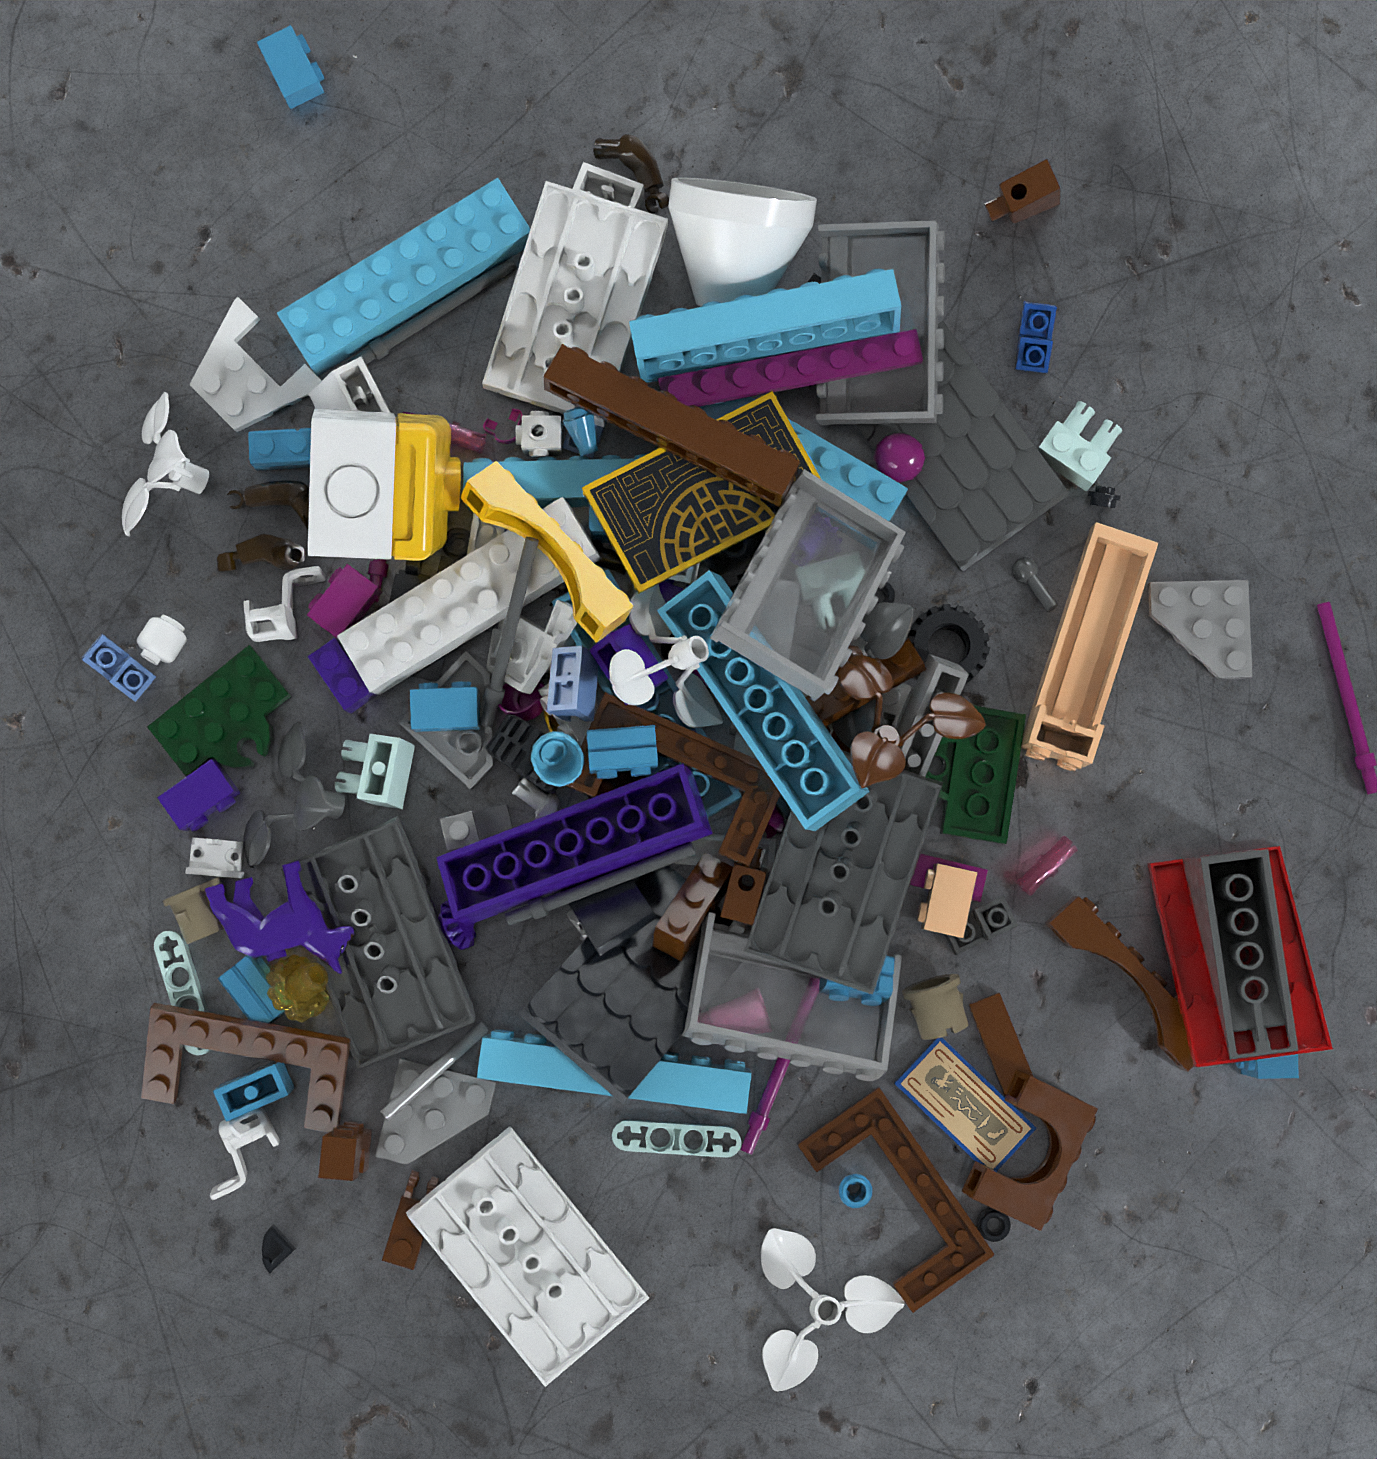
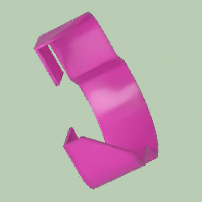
(492, 425)

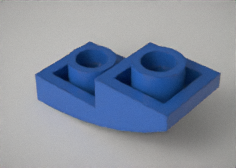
(1035, 337)

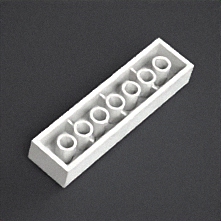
(453, 606)

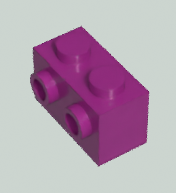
(343, 601)

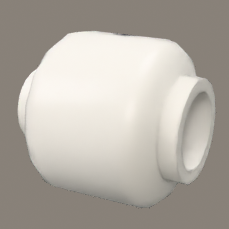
(161, 639)

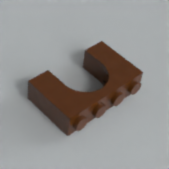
(1033, 1195)

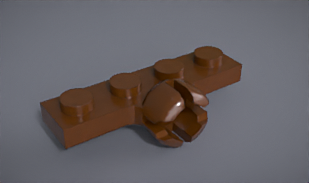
(902, 667)

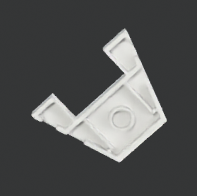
(236, 383)
(532, 647)

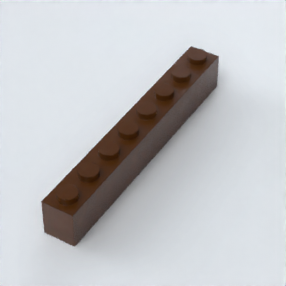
(671, 424)

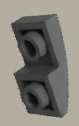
(984, 925)

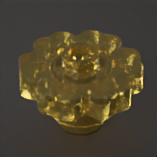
(298, 987)

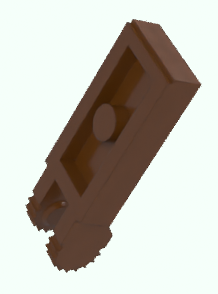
(405, 1239)

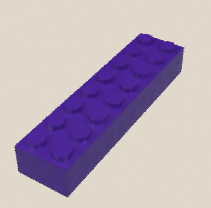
(574, 845)

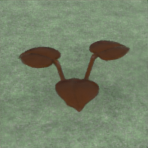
(877, 754)

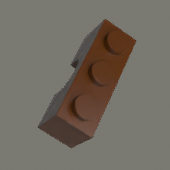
(685, 914)
(345, 1152)

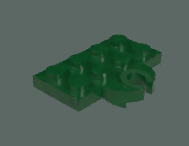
(223, 715)
(981, 777)

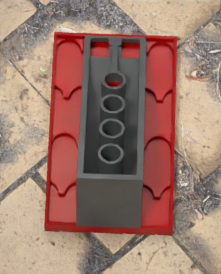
(1238, 957)

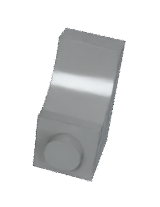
(474, 826)

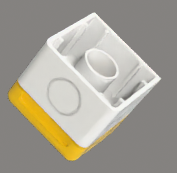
(380, 484)

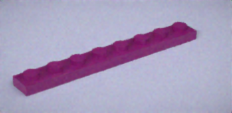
(795, 369)

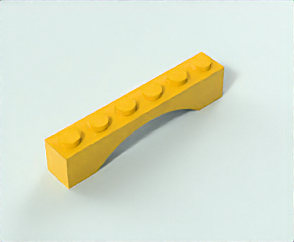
(504, 503)

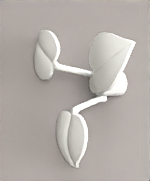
(167, 460)
(631, 678)
(868, 1307)

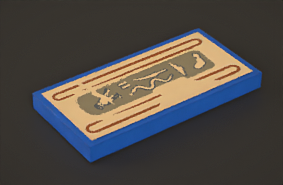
(965, 1105)

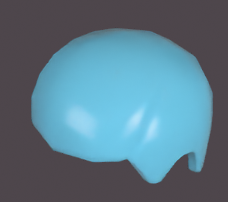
(557, 758)

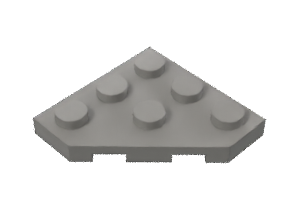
(1208, 622)
(460, 750)
(435, 1115)

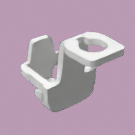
(281, 616)
(236, 1135)

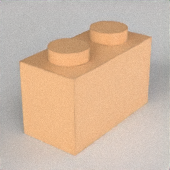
(947, 900)

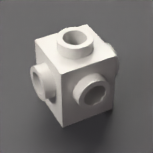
(540, 423)

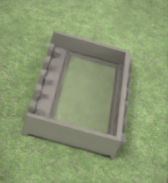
(913, 254)
(810, 585)
(779, 1010)

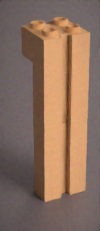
(1088, 648)

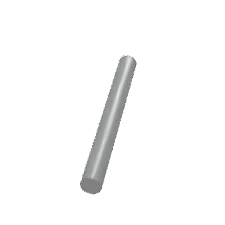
(434, 1071)

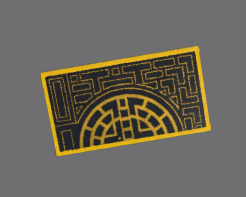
(675, 514)

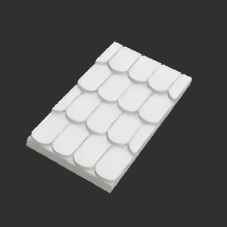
(574, 287)
(527, 1255)

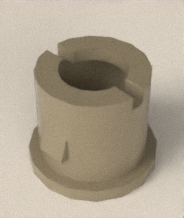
(194, 912)
(937, 1006)

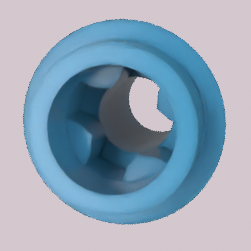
(581, 428)
(857, 1199)

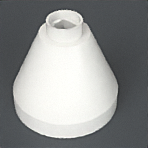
(737, 235)

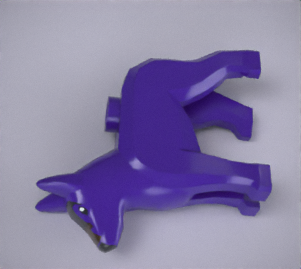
(284, 928)

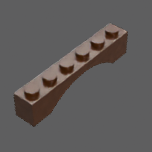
(1083, 930)

